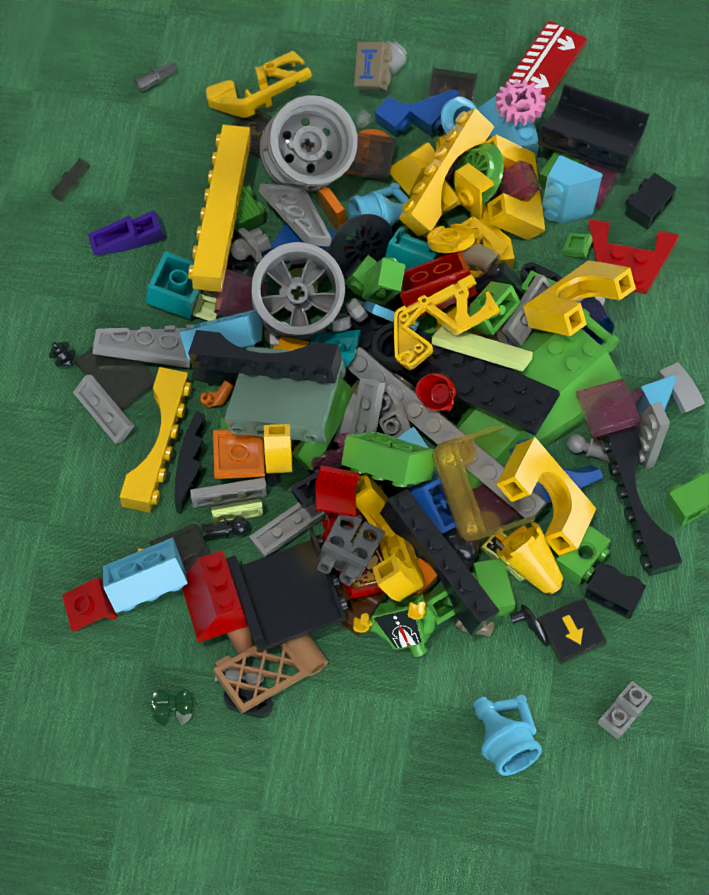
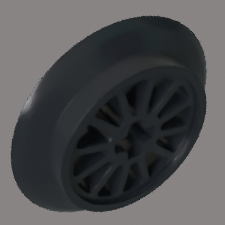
(377, 224)

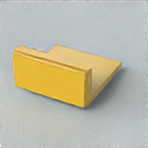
(469, 187)

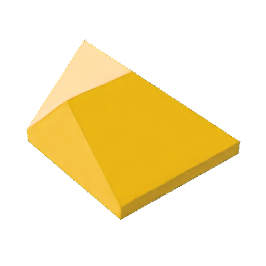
(411, 168)

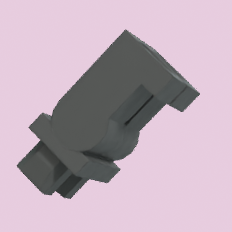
(346, 556)

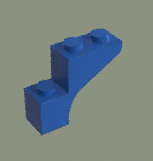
(426, 114)

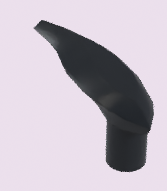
(526, 614)

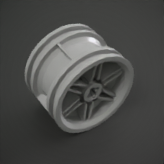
(321, 114)

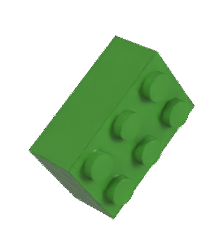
(388, 458)

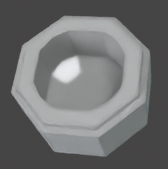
(356, 310)
(340, 323)

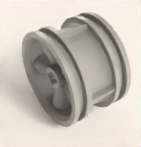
(317, 263)

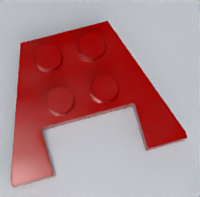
(643, 263)

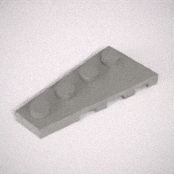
(298, 211)
(145, 344)
(652, 434)

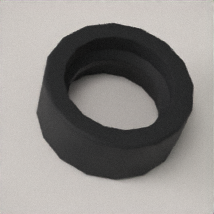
(379, 340)

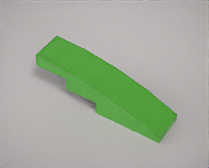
(307, 451)

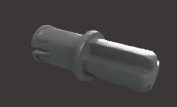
(155, 76)

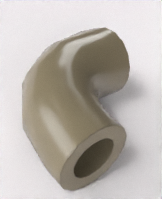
(480, 257)

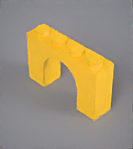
(508, 213)
(557, 307)
(571, 508)

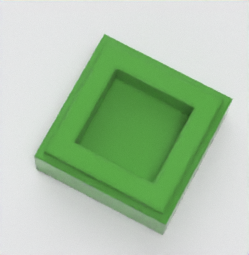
(577, 245)

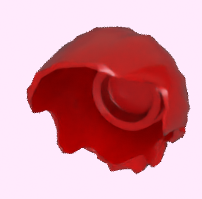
(436, 392)

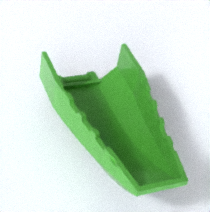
(563, 364)

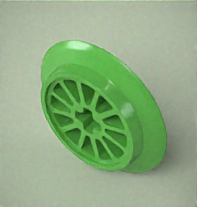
(487, 160)

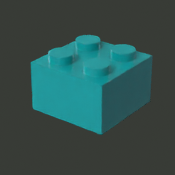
(171, 287)

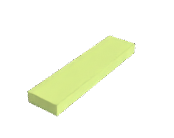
(483, 348)

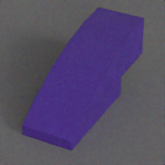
(127, 234)

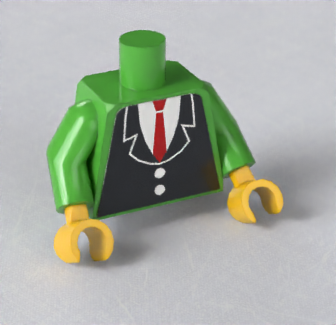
(401, 623)

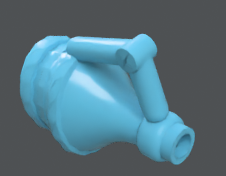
(378, 204)
(507, 741)

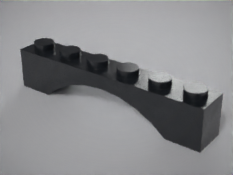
(311, 363)
(657, 547)
(467, 596)

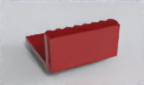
(336, 491)
(88, 604)

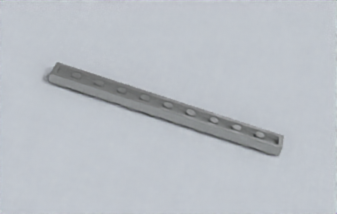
(441, 429)

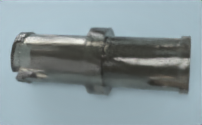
(70, 179)

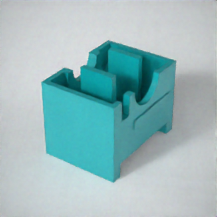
(409, 250)

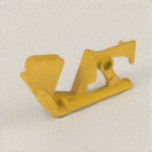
(224, 97)
(450, 200)
(412, 348)

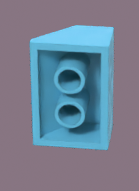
(522, 135)
(570, 191)
(240, 329)
(144, 575)

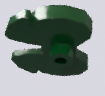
(163, 703)

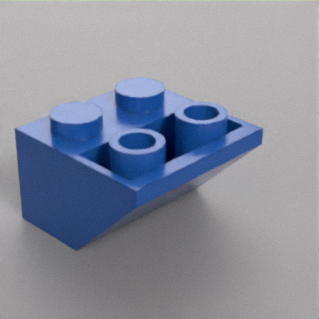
(434, 502)

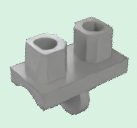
(252, 244)

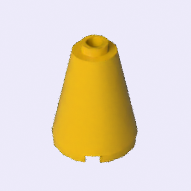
(531, 557)

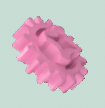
(520, 102)

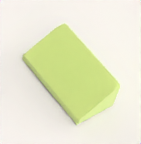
(246, 509)

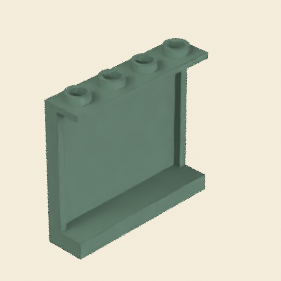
(277, 401)

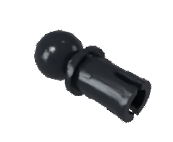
(239, 526)

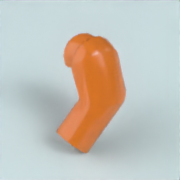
(217, 398)

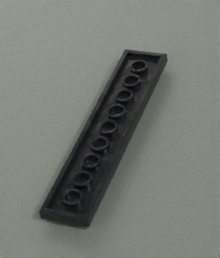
(477, 381)

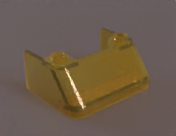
(449, 462)

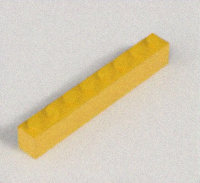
(221, 208)

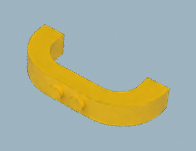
(278, 448)
(399, 571)

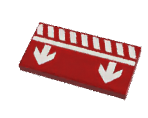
(549, 58)

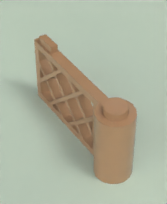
(300, 653)

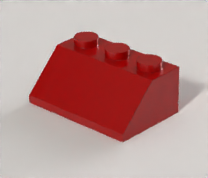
(212, 598)

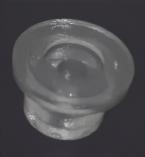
(363, 118)

